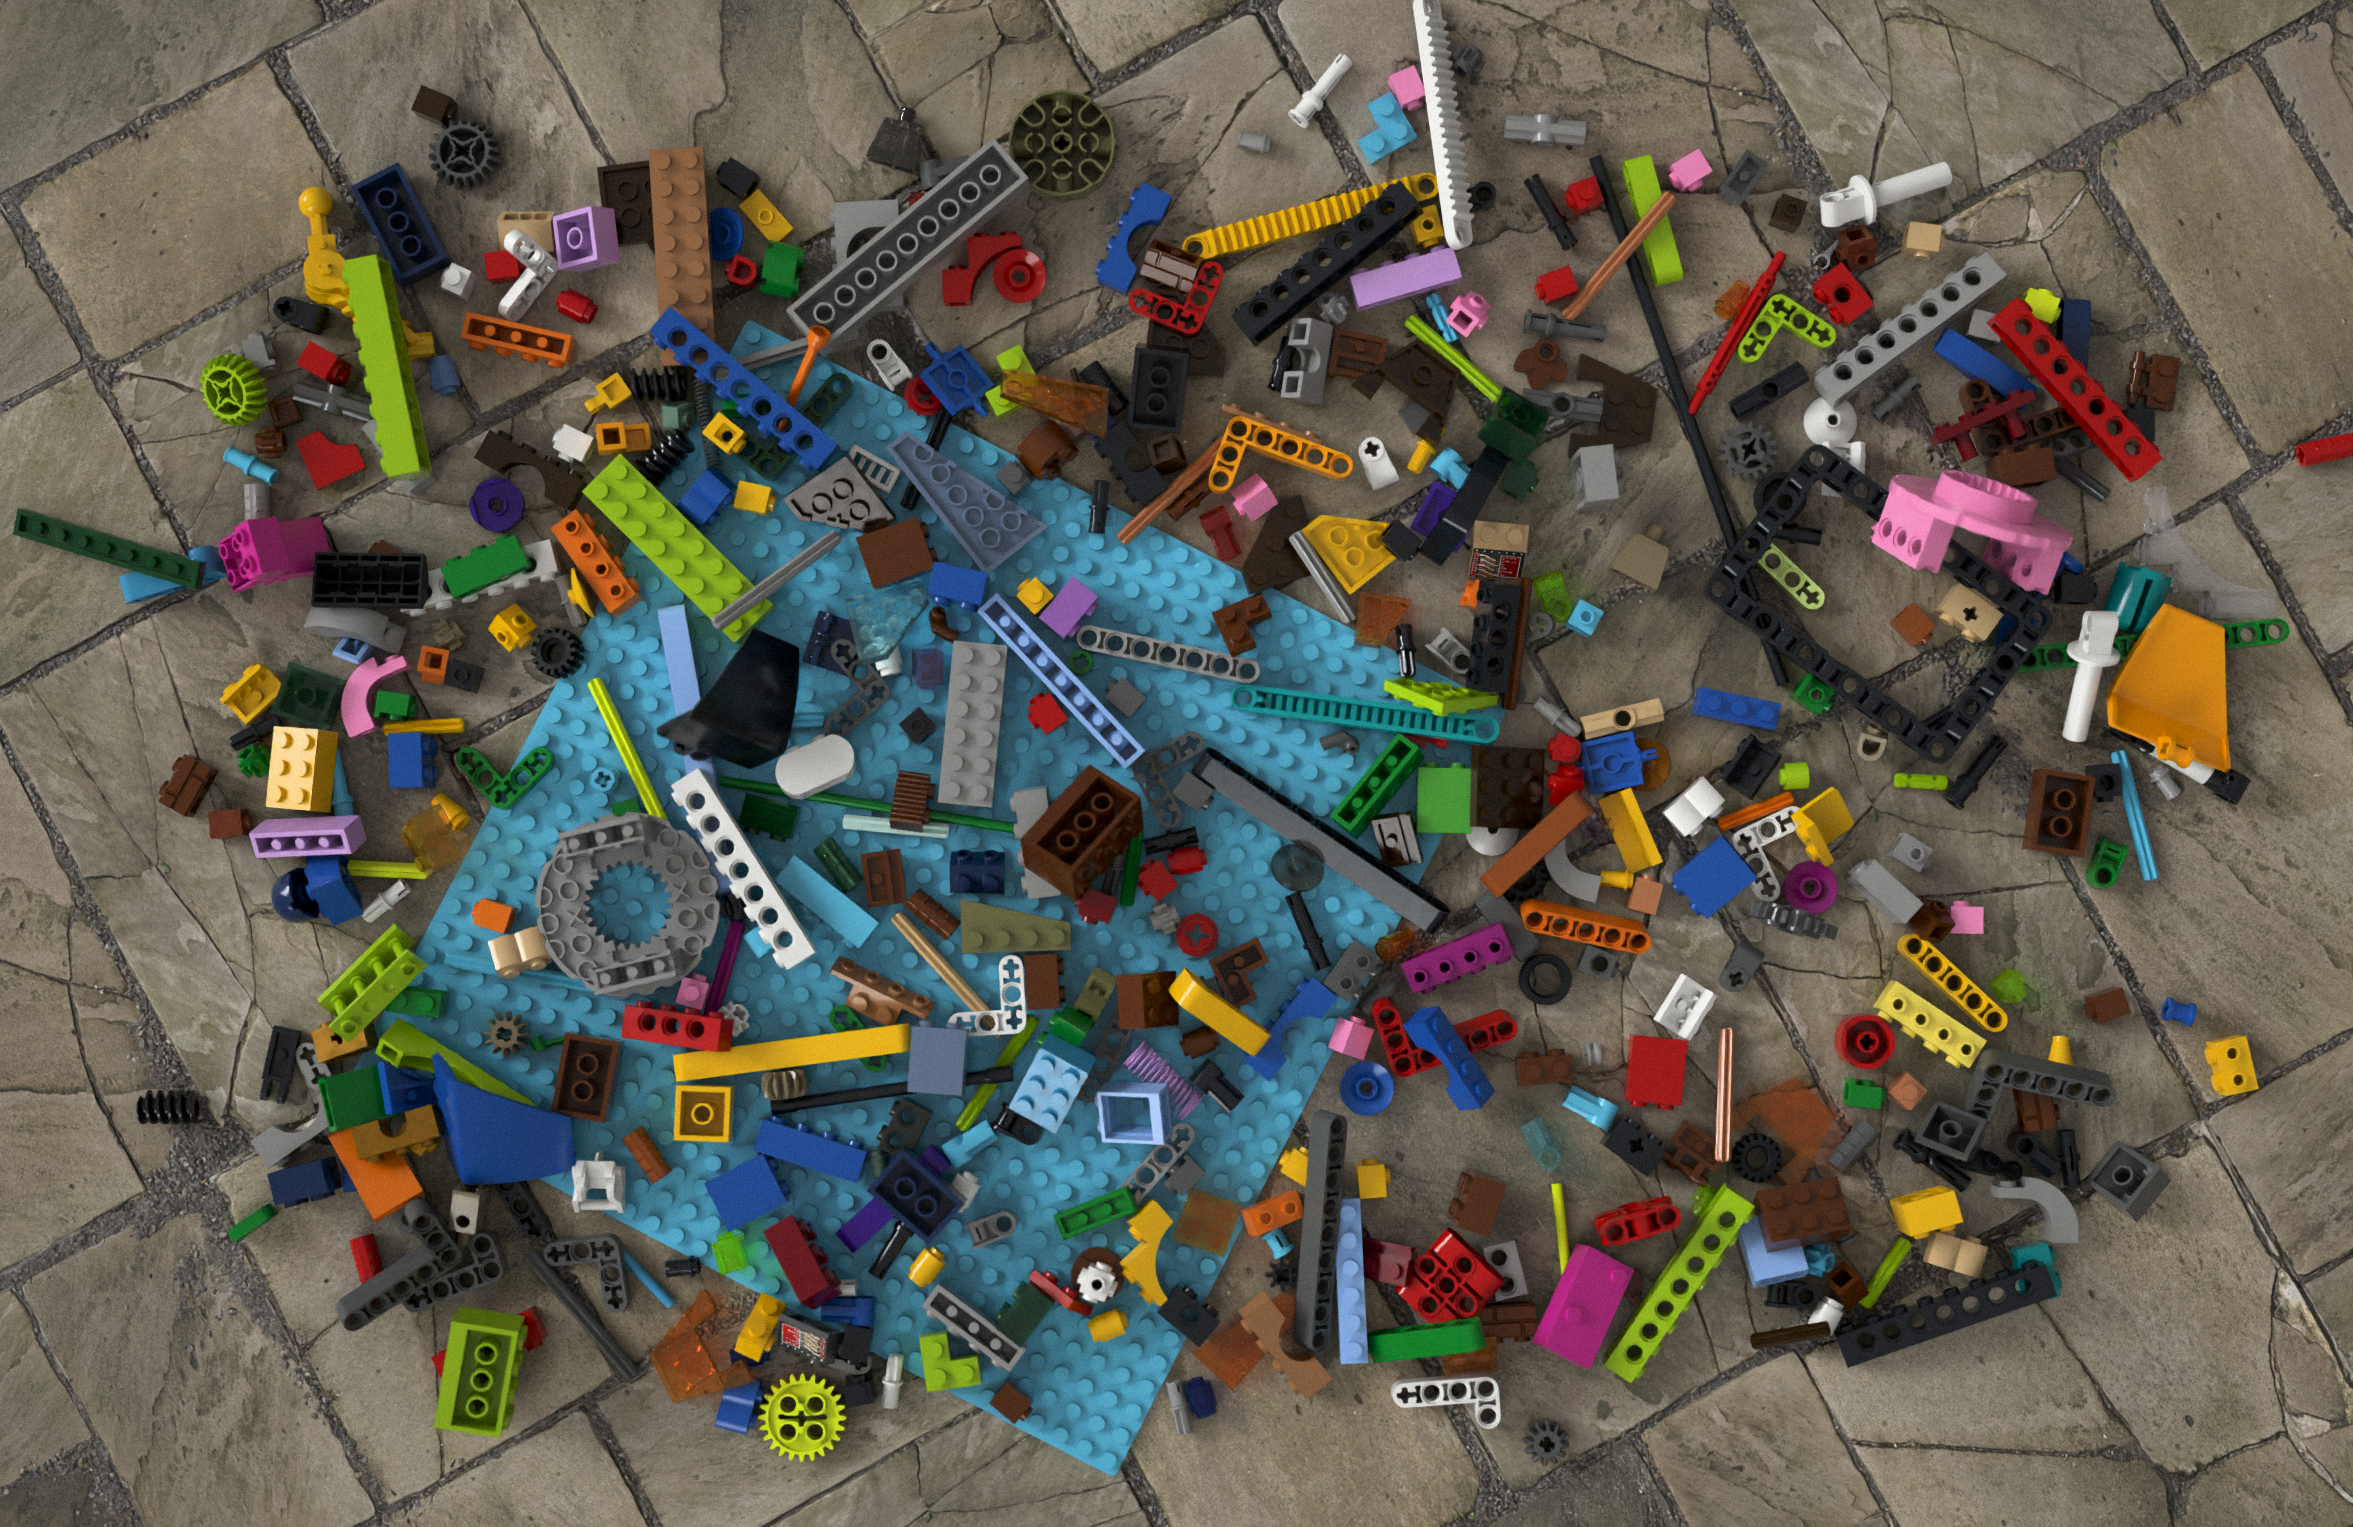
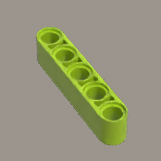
(1660, 243)

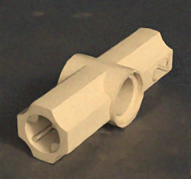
(1638, 715)

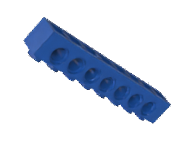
(673, 323)

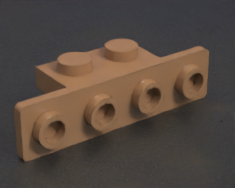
(1234, 410)
(878, 996)

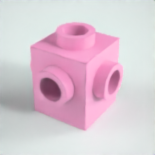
(1468, 313)

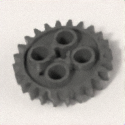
(1793, 920)

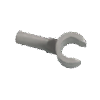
(1827, 254)

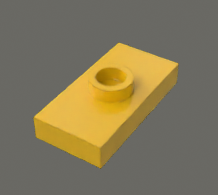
(766, 217)

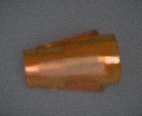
(1731, 301)
(1393, 944)

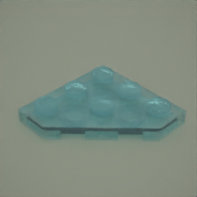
(885, 617)

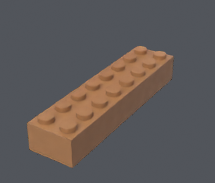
(683, 242)

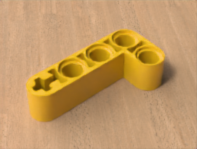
(1218, 1013)

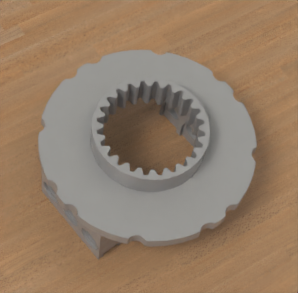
(566, 892)

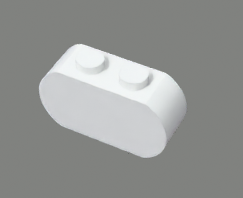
(815, 766)

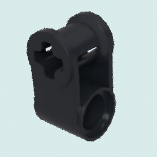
(305, 315)
(1015, 1125)
(1786, 1295)

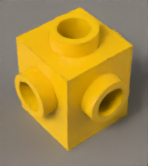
(513, 628)

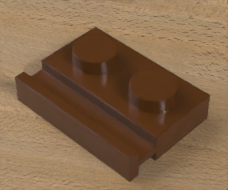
(884, 878)

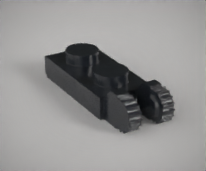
(280, 1062)

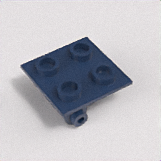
(825, 631)

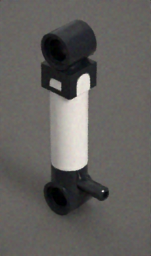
(2226, 786)

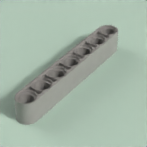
(1157, 646)

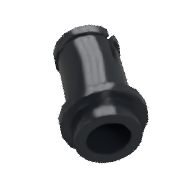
(683, 1267)

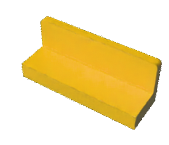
(1631, 830)

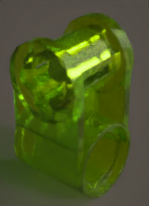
(1552, 591)

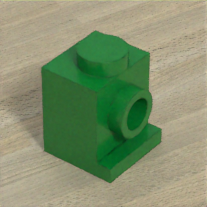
(1803, 695)
(395, 705)
(1863, 1094)

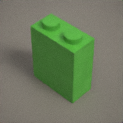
(1443, 799)

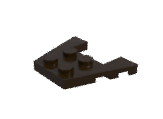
(1423, 378)
(1626, 408)

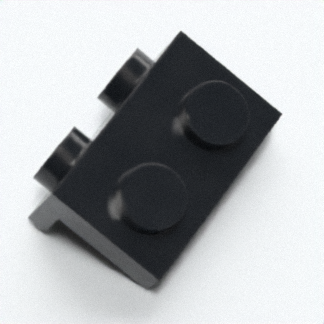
(1750, 766)

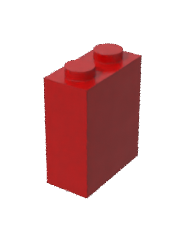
(1655, 1071)

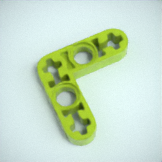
(1776, 320)

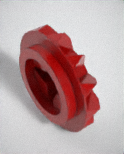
(912, 394)
(1188, 925)

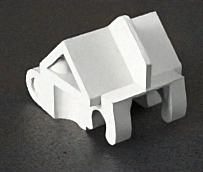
(599, 1175)

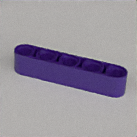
(875, 1215)

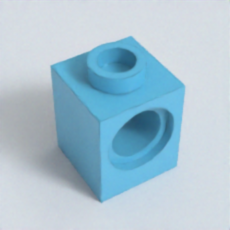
(1583, 618)

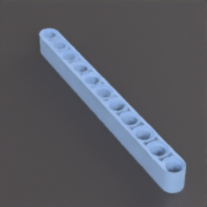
(686, 693)

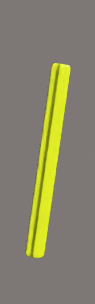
(626, 748)

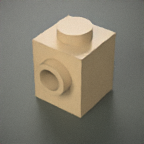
(1922, 240)

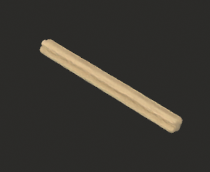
(942, 967)

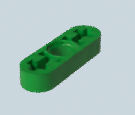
(839, 1027)

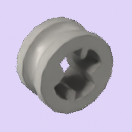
(1592, 1053)

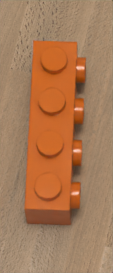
(518, 339)
(597, 563)

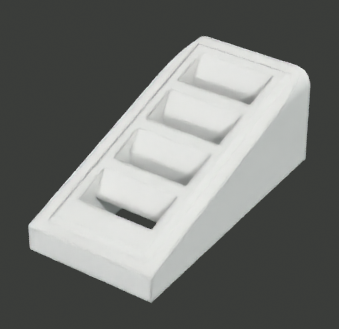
(865, 455)

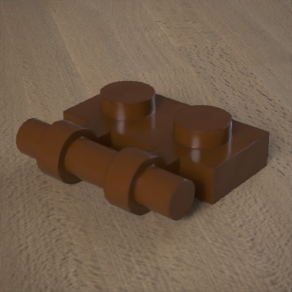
(2161, 381)
(1698, 1146)

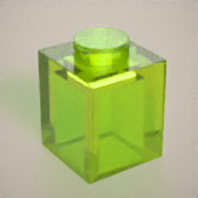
(730, 1252)

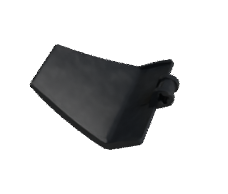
(746, 709)

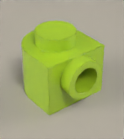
(1794, 776)

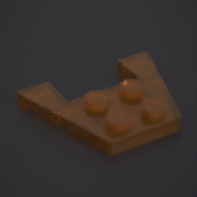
(1794, 1117)
(686, 1362)

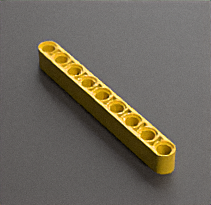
(793, 1052)

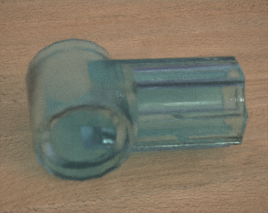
(1539, 1142)

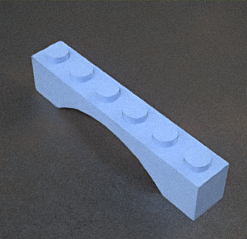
(1350, 1284)

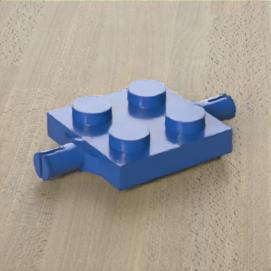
(956, 380)
(1614, 762)

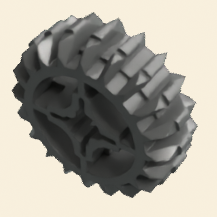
(457, 160)

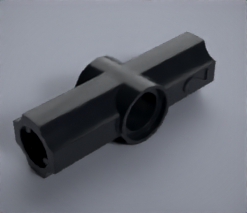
(1782, 383)

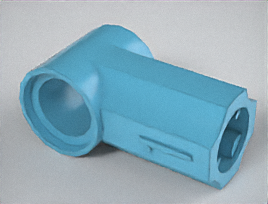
(1450, 467)
(1596, 1110)
(965, 1146)

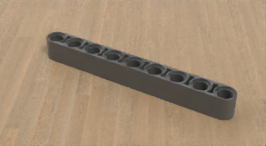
(1320, 1230)

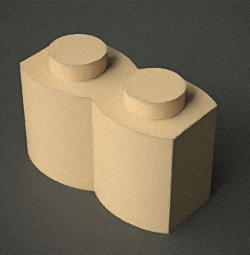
(519, 952)
(1955, 1253)

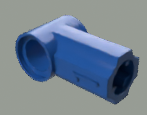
(857, 1310)

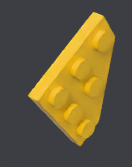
(1349, 548)

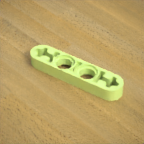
(1778, 576)

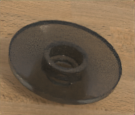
(1296, 876)

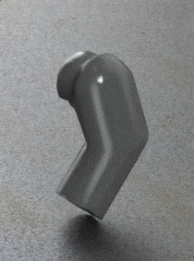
(1342, 740)

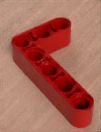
(1415, 1061)

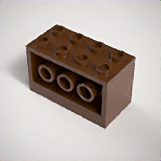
(1082, 832)

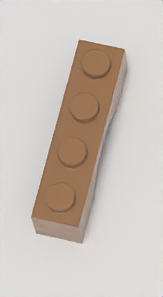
(1265, 1321)

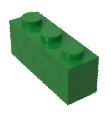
(486, 566)

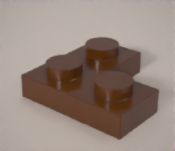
(1237, 618)

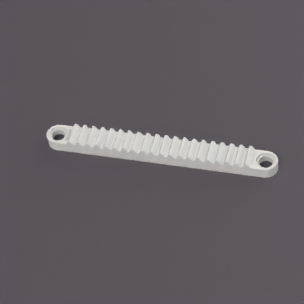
(1443, 123)

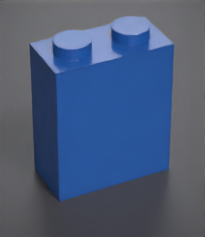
(1713, 876)
(748, 1191)

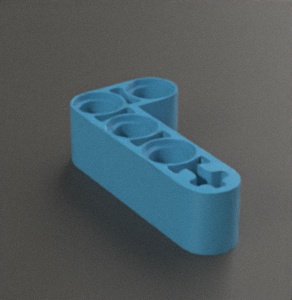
(142, 587)

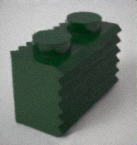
(769, 816)

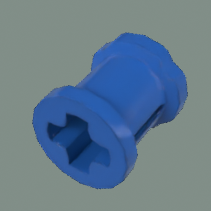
(2179, 1011)

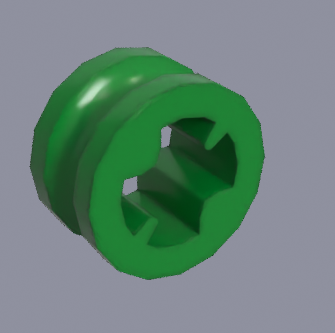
(1077, 654)

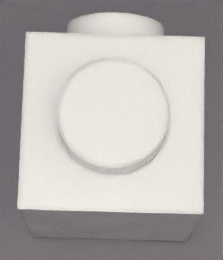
(573, 444)

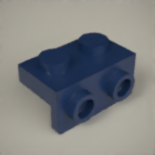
(977, 872)

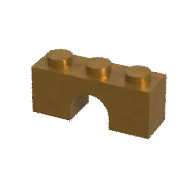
(374, 1142)

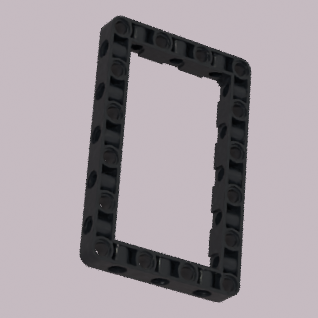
(1964, 568)

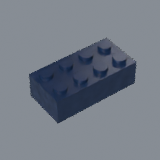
(402, 225)

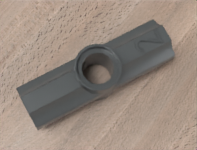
(332, 399)
(1579, 409)

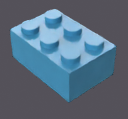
(1052, 1082)

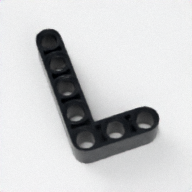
(1465, 505)

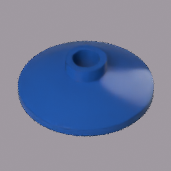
(726, 233)
(1381, 1088)

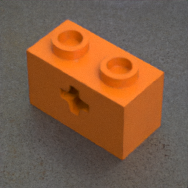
(1272, 1213)

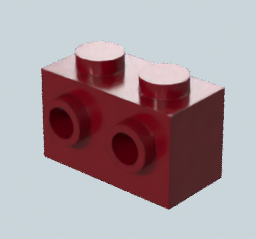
(1096, 907)

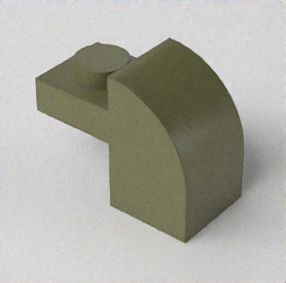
(1095, 993)

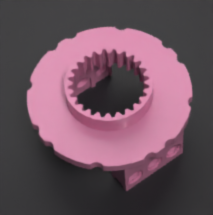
(1925, 511)

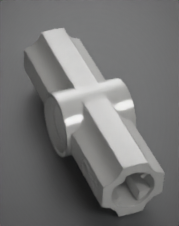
(1544, 130)

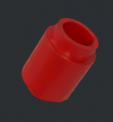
(576, 306)
(1187, 860)

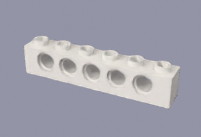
(547, 568)

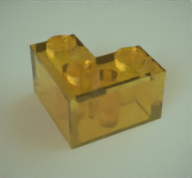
(429, 840)

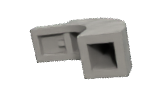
(356, 624)
(1568, 878)
(2058, 1213)

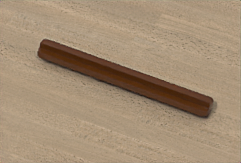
(1510, 699)

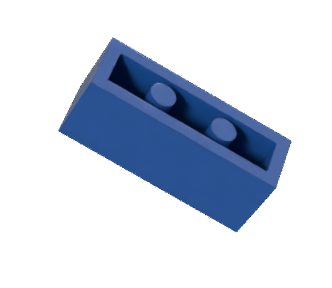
(1736, 709)

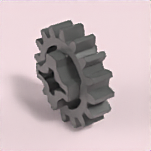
(1756, 456)

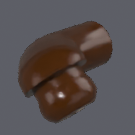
(939, 625)

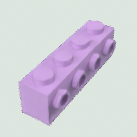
(1405, 278)
(308, 836)

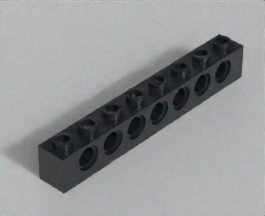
(1323, 277)
(2039, 1289)

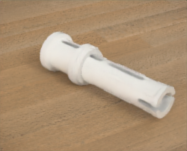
(1313, 99)

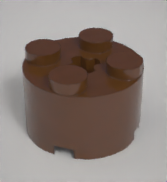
(1047, 451)

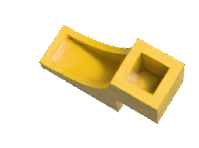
(1139, 1265)

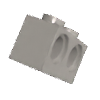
(1509, 1267)

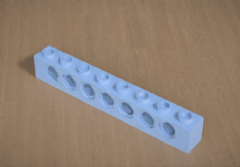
(1061, 681)

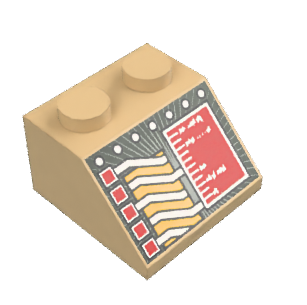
(1497, 550)

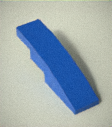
(1978, 363)

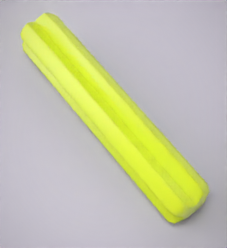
(384, 869)

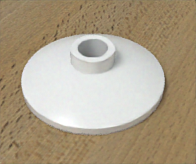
(1820, 430)
(1492, 844)

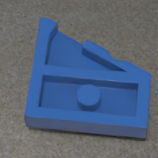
(404, 1089)

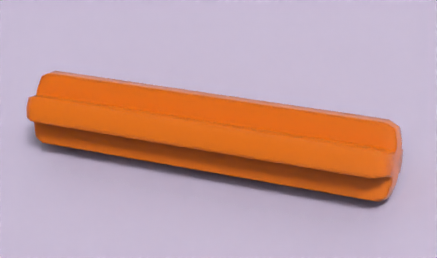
(1755, 811)

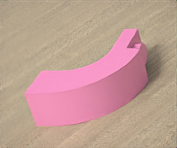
(360, 690)

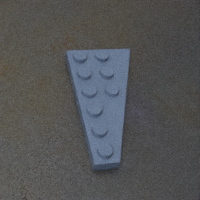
(975, 513)

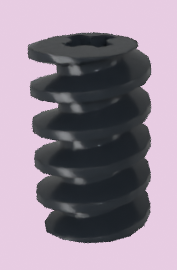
(659, 385)
(665, 457)
(168, 1109)

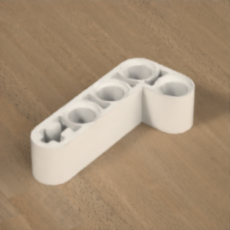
(1445, 1397)

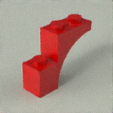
(982, 251)

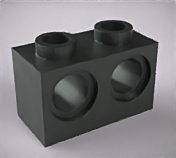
(910, 1131)

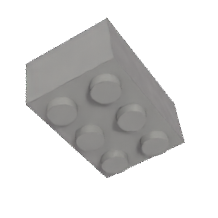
(1595, 477)

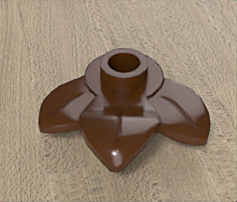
(1541, 368)

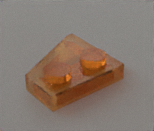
(1377, 618)

